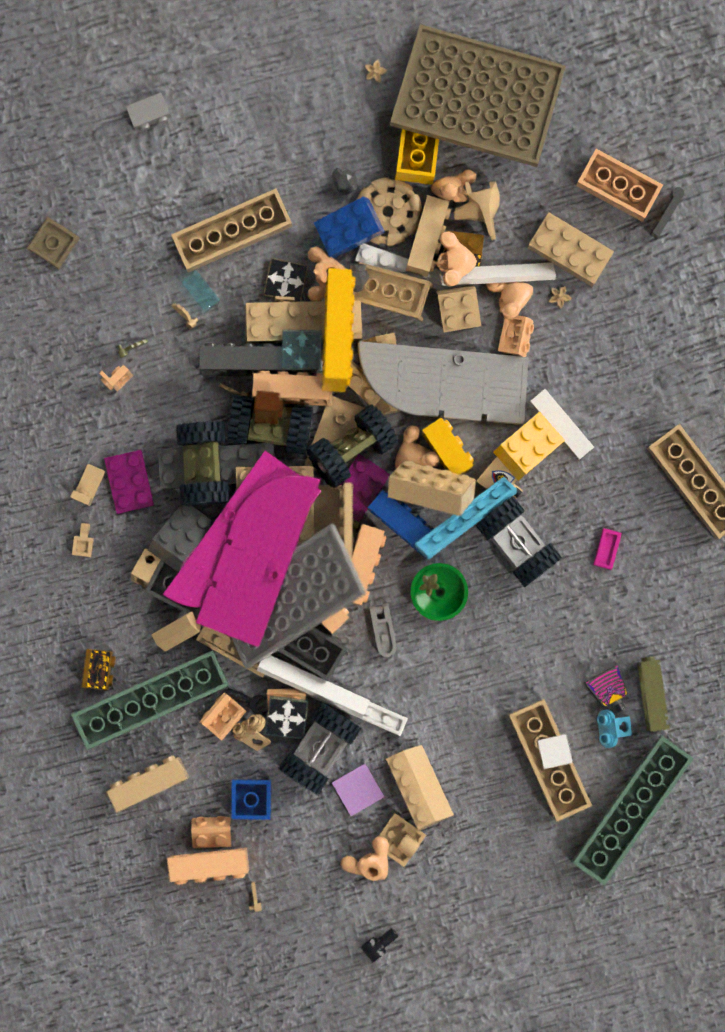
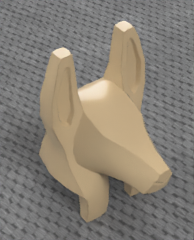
(481, 207)

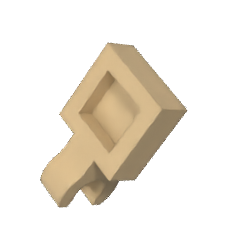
(83, 544)

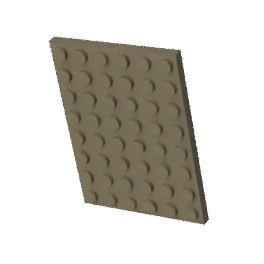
(478, 95)

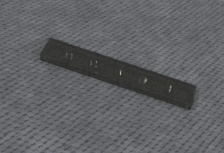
(389, 148)

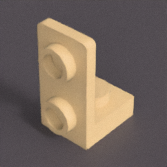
(88, 485)

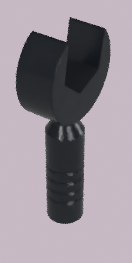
(244, 698)

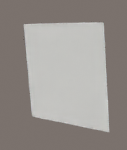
(555, 751)

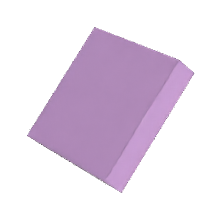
(358, 789)

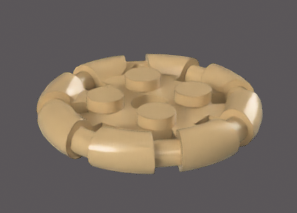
(400, 209)

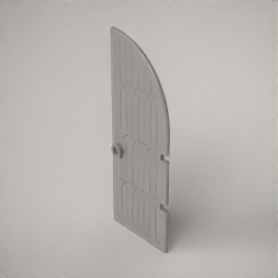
(449, 381)

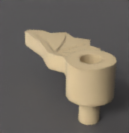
(181, 310)
(257, 906)

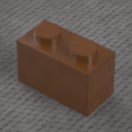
(268, 407)

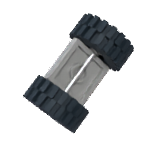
(518, 541)
(319, 748)

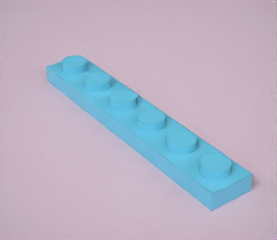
(457, 525)

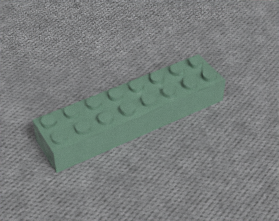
(150, 700)
(632, 810)

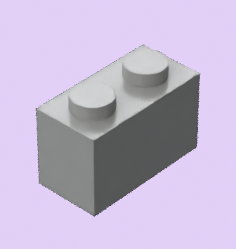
(148, 112)

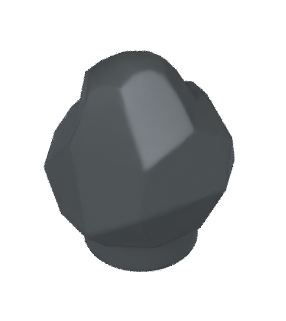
(344, 181)
(361, 276)

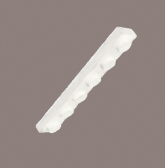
(389, 261)

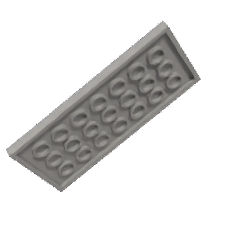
(314, 588)

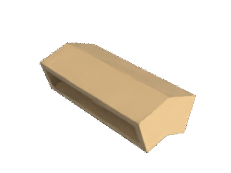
(176, 632)

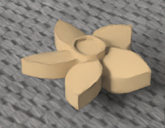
(375, 71)
(559, 296)

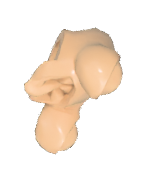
(453, 186)
(455, 261)
(323, 262)
(513, 297)
(415, 452)
(373, 865)

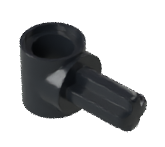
(376, 947)

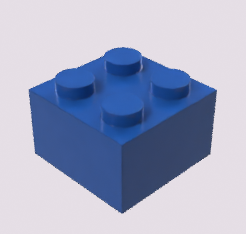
(251, 799)

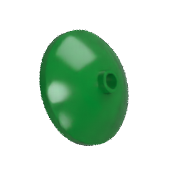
(453, 597)

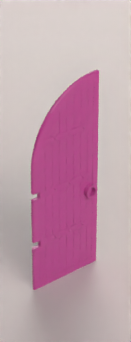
(258, 558)
(196, 575)

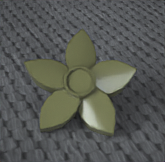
(430, 583)

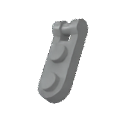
(383, 630)

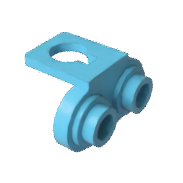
(609, 728)

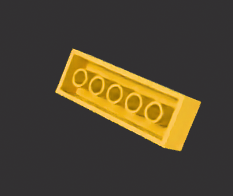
(338, 330)

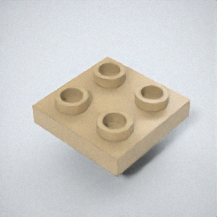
(402, 839)

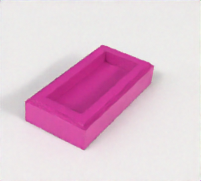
(607, 549)

